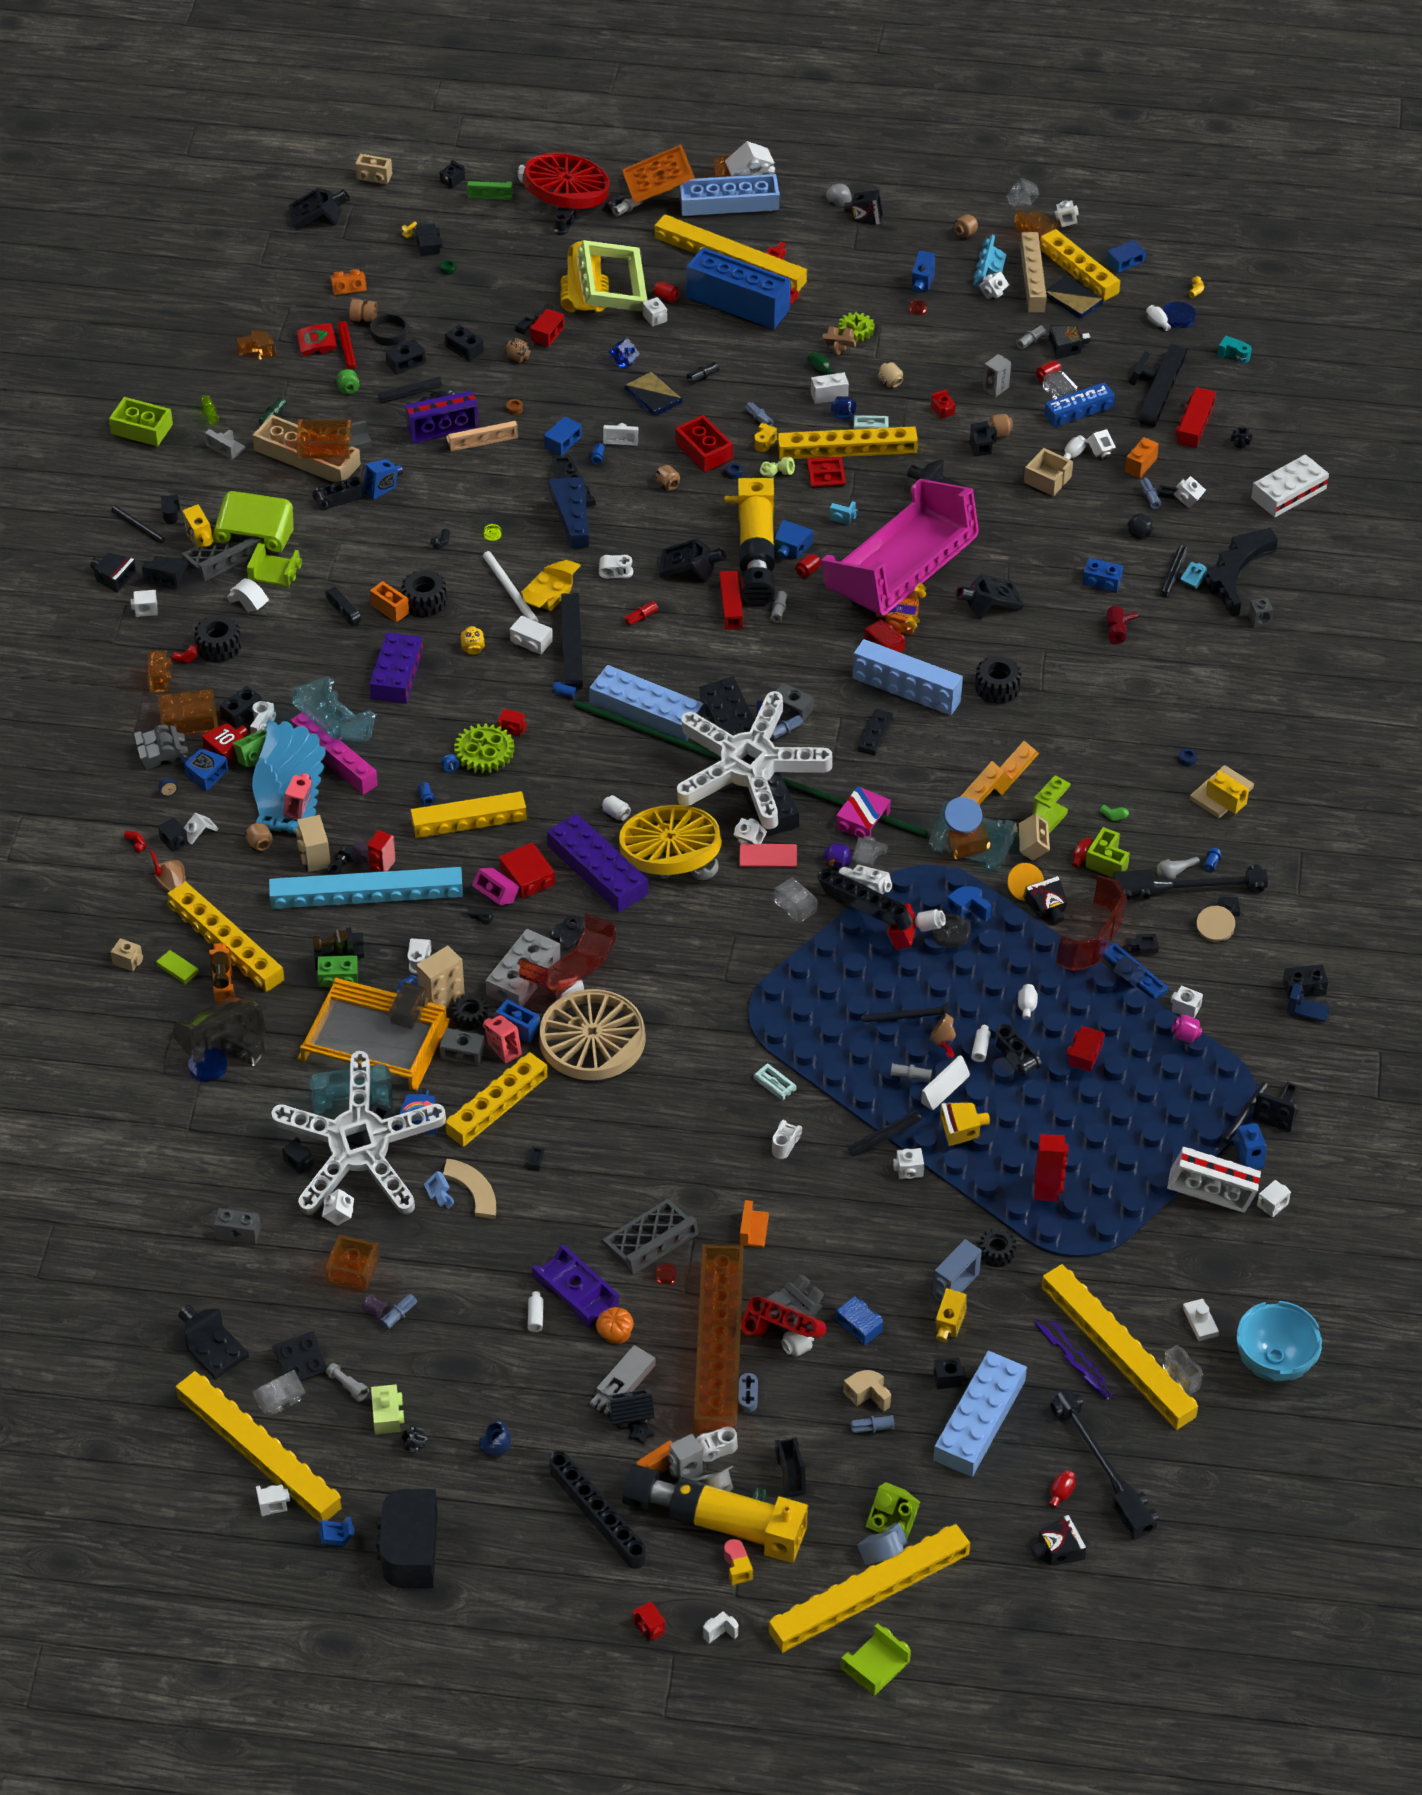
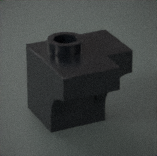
(982, 438)

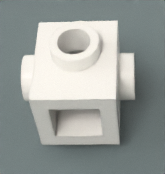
(1066, 213)
(993, 285)
(1189, 491)
(749, 832)
(909, 1163)
(338, 1207)

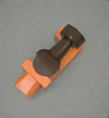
(221, 972)

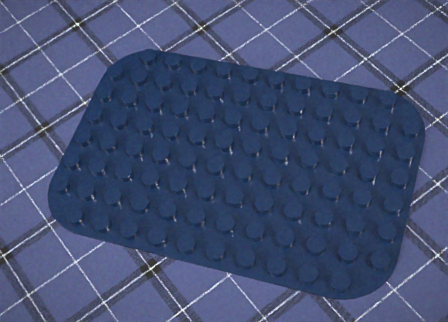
(1120, 1119)

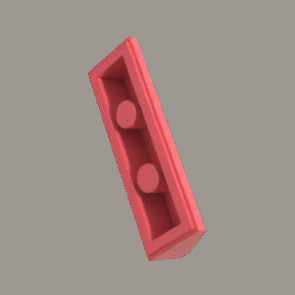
(768, 855)

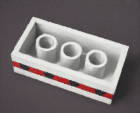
(1290, 485)
(1214, 1179)

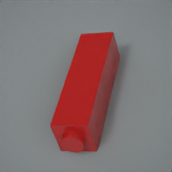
(731, 600)

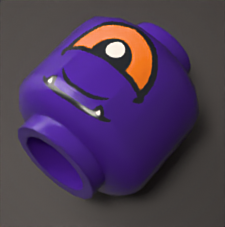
(837, 856)

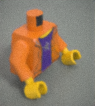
(904, 615)

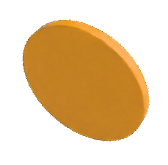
(1021, 877)

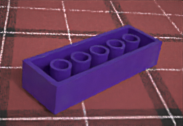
(597, 862)

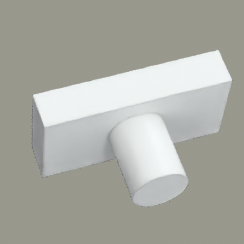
(620, 435)
(1200, 1319)

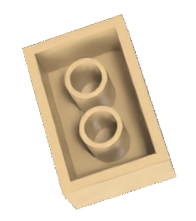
(442, 977)

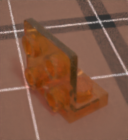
(1034, 222)

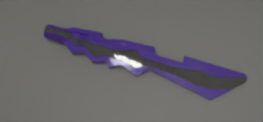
(1075, 1358)

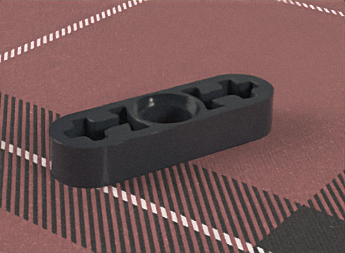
(343, 606)

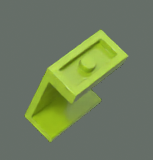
(272, 569)
(1046, 805)
(877, 1660)

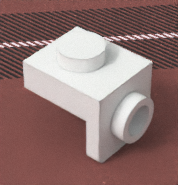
(716, 1626)

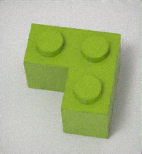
(1104, 854)

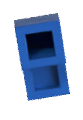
(968, 900)

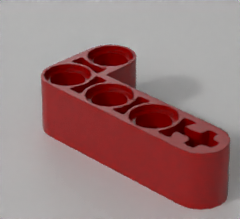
(786, 1319)

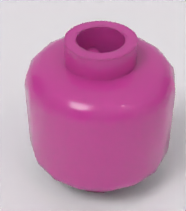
(1186, 1028)

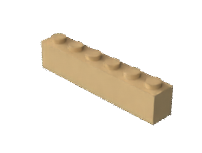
(1033, 272)

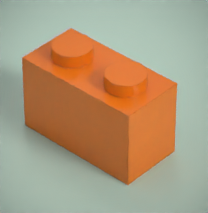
(1141, 457)
(389, 601)

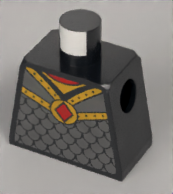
(1066, 340)

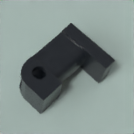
(792, 1466)

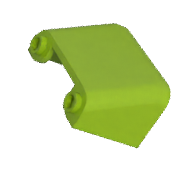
(256, 517)

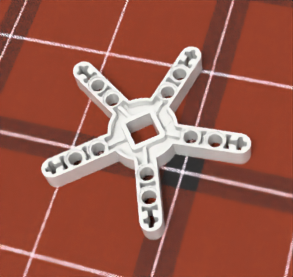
(756, 744)
(367, 1157)

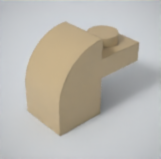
(867, 1385)

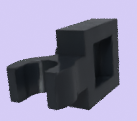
(1143, 943)

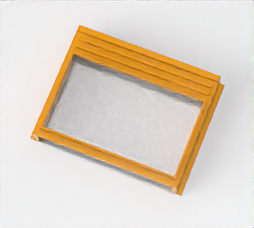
(359, 1020)

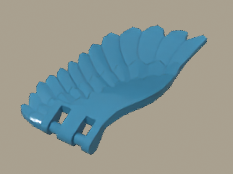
(284, 755)

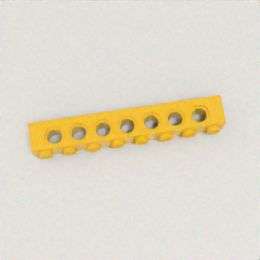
(847, 443)
(219, 929)

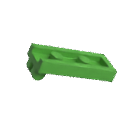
(490, 190)

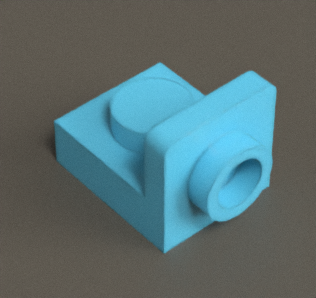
(1194, 574)

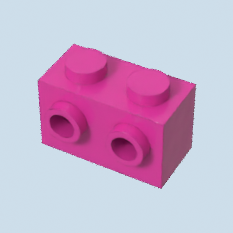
(495, 886)

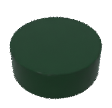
(448, 267)

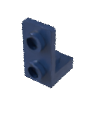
(1306, 1008)

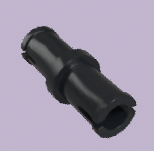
(702, 372)

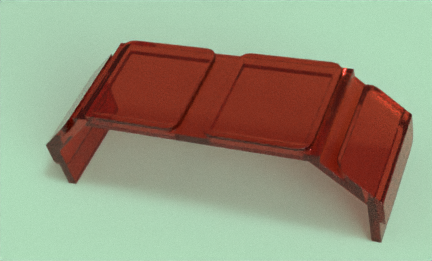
(1088, 952)
(589, 955)

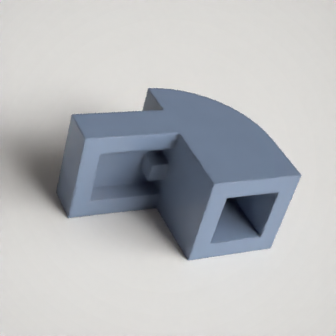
(883, 1545)

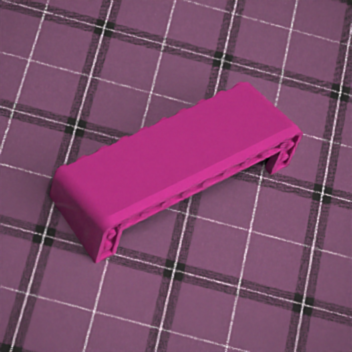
(906, 548)

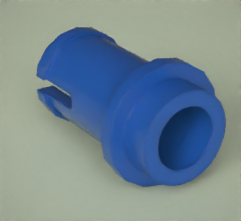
(597, 455)
(564, 690)
(427, 798)
(1213, 857)

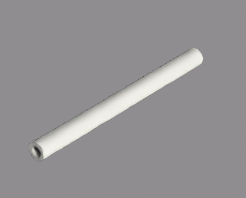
(513, 592)

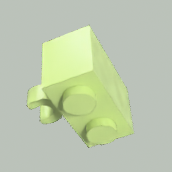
(386, 1409)

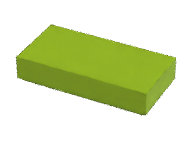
(177, 967)

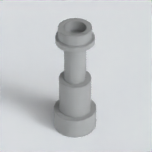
(357, 1390)

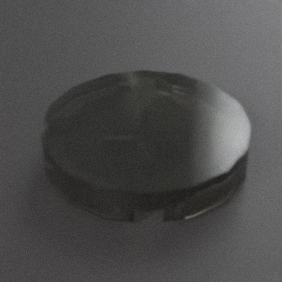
(953, 933)

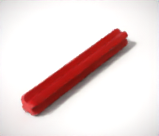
(346, 344)

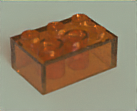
(323, 439)
(189, 711)

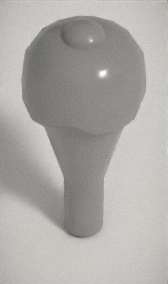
(1170, 869)

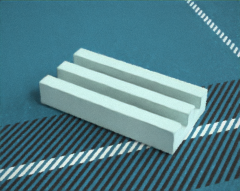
(870, 422)
(772, 1083)

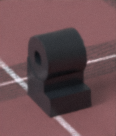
(170, 508)

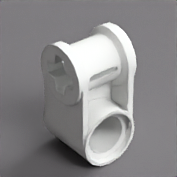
(613, 566)
(418, 951)
(785, 1139)
(716, 1443)

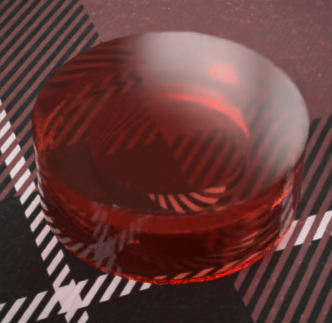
(918, 307)
(666, 1273)

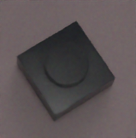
(1230, 904)

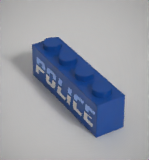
(1079, 404)

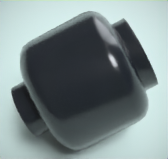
(1140, 525)

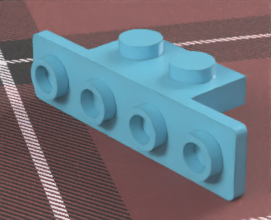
(990, 260)

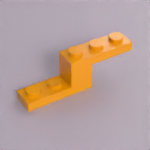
(1001, 777)

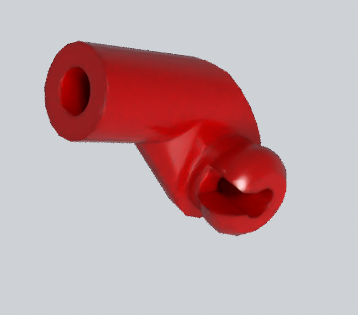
(188, 656)
(140, 844)

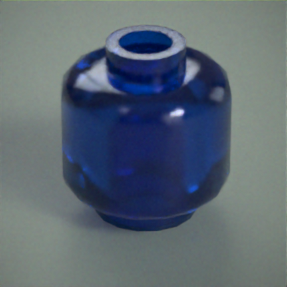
(843, 407)

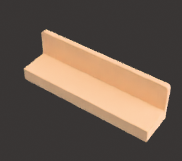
(482, 436)

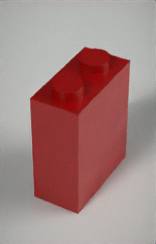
(527, 869)

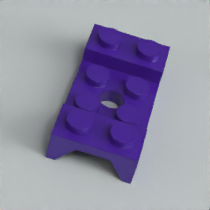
(588, 1297)

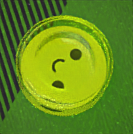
(492, 532)

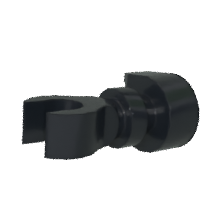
(345, 854)

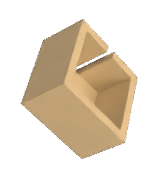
(1048, 472)
(313, 843)

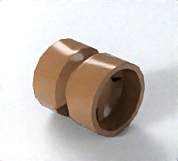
(361, 310)

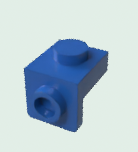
(336, 1532)

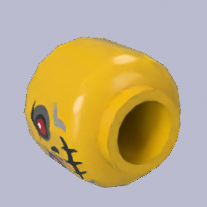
(472, 640)

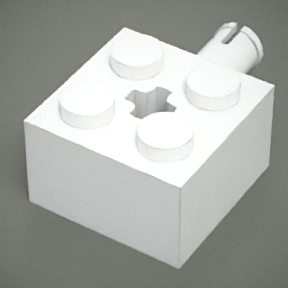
(750, 160)

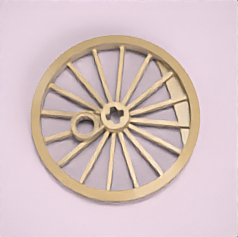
(592, 1034)

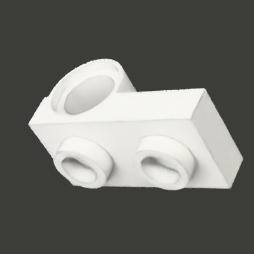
(262, 713)

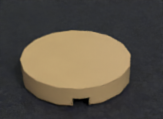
(1215, 924)

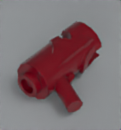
(1116, 623)

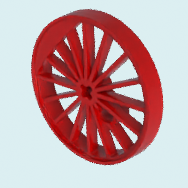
(588, 186)

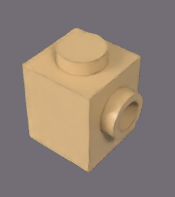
(126, 955)

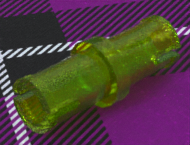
(209, 409)

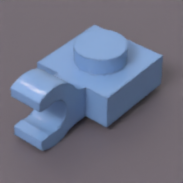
(437, 1187)

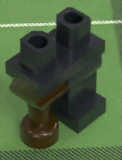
(340, 944)

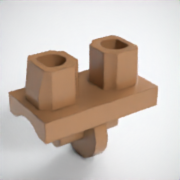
(839, 342)

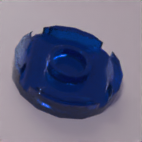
(1179, 314)
(211, 1068)

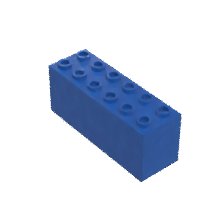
(738, 288)

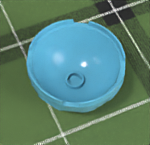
(1278, 1341)

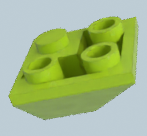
(891, 1507)

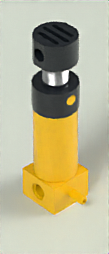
(756, 538)
(695, 1503)

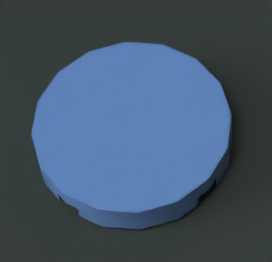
(963, 815)

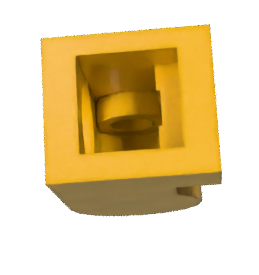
(765, 437)

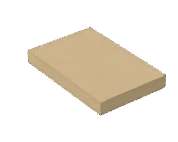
(1199, 796)

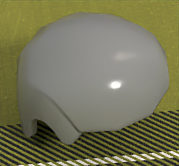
(838, 194)
(706, 871)

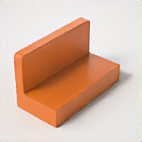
(753, 1226)
(657, 1459)

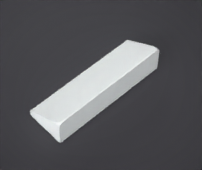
(945, 1083)

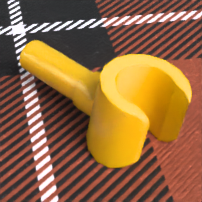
(408, 230)

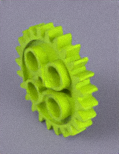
(484, 748)

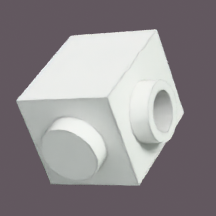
(654, 311)

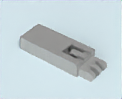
(629, 1371)

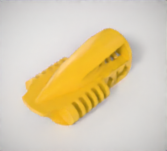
(571, 287)

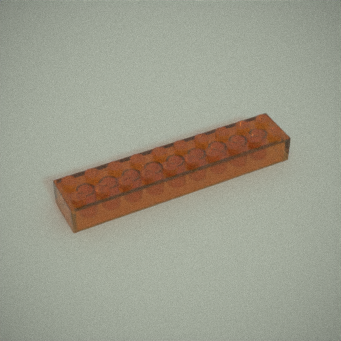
(718, 1338)

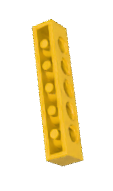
(1079, 264)
(496, 1099)

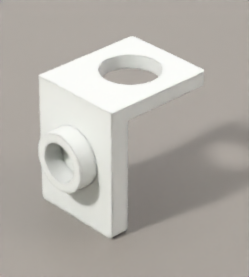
(196, 825)

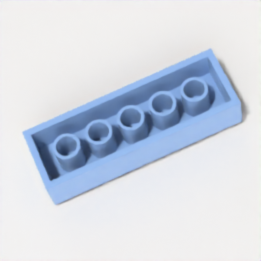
(729, 195)
(907, 677)
(642, 701)
(980, 1413)

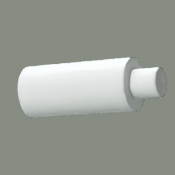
(981, 1044)
(535, 1312)

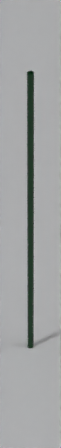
(706, 752)

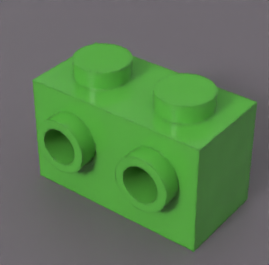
(249, 748)
(337, 967)

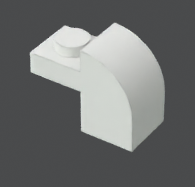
(248, 594)

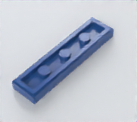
(1148, 984)

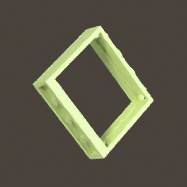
(606, 299)

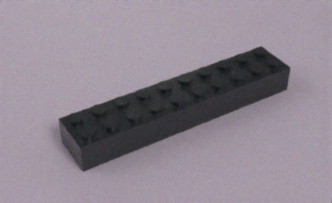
(730, 712)

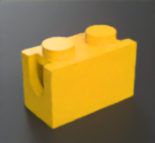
(1227, 792)

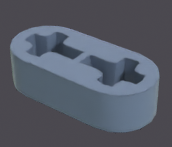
(752, 1392)

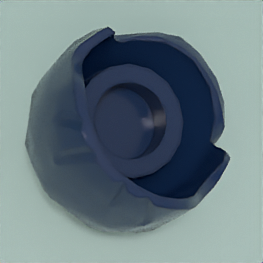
(496, 1440)

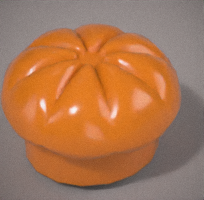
(615, 1325)

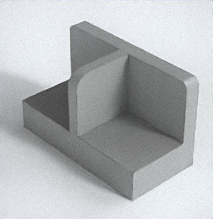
(224, 443)

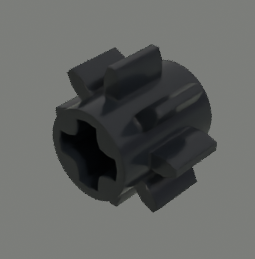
(1241, 437)
(413, 1439)

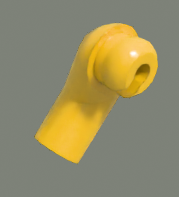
(1198, 287)

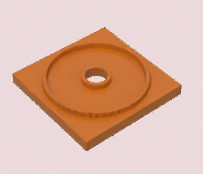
(658, 174)

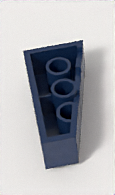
(570, 502)

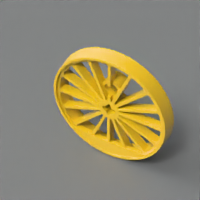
(669, 840)

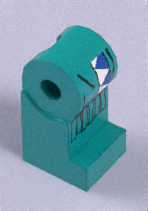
(1234, 349)

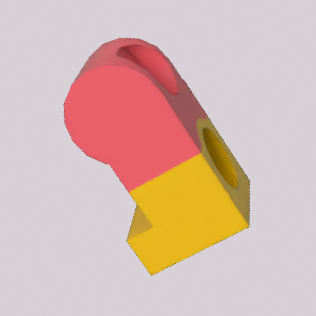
(736, 1556)

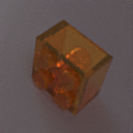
(352, 1262)

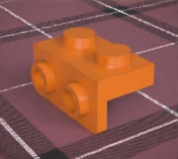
(348, 282)

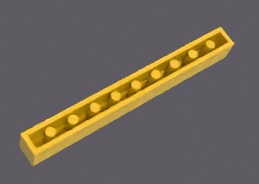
(694, 238)
(1120, 1346)
(259, 1447)
(868, 1587)

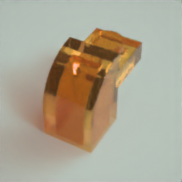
(258, 342)

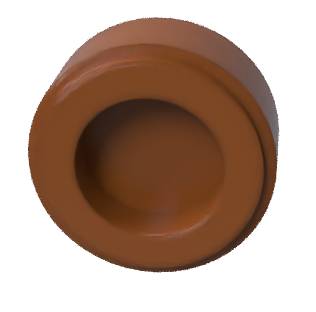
(514, 407)

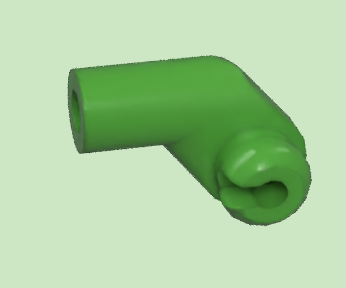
(1114, 814)

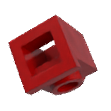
(942, 404)
(513, 722)
(649, 1621)

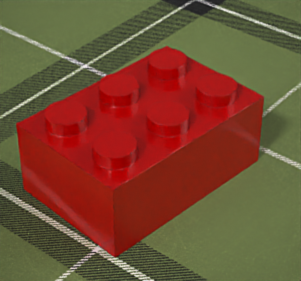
(704, 443)

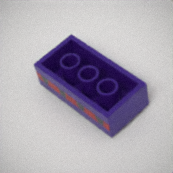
(441, 416)
(396, 667)

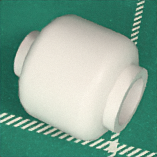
(796, 1344)

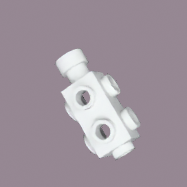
(870, 877)

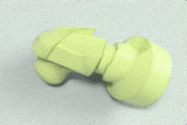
(785, 466)

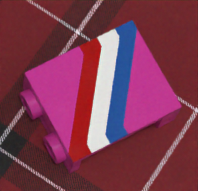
(862, 812)

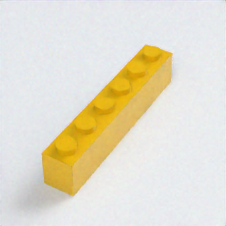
(468, 814)

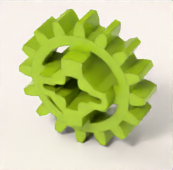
(860, 324)

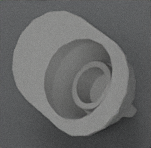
(718, 1480)

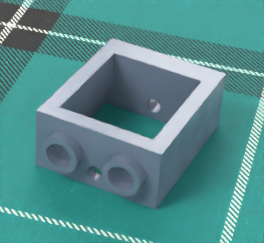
(957, 1269)

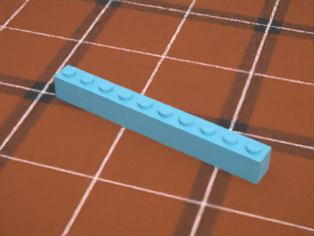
(365, 887)

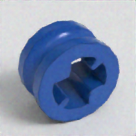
(450, 763)

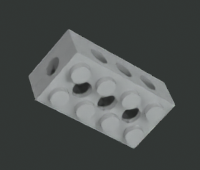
(505, 980)

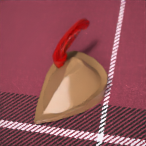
(169, 873)
(944, 1032)

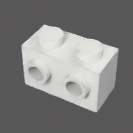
(828, 387)
(531, 635)

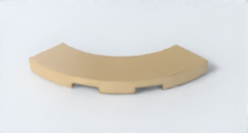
(476, 1184)

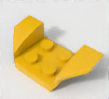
(549, 584)

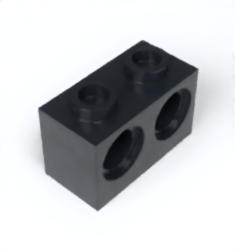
(464, 343)
(239, 707)

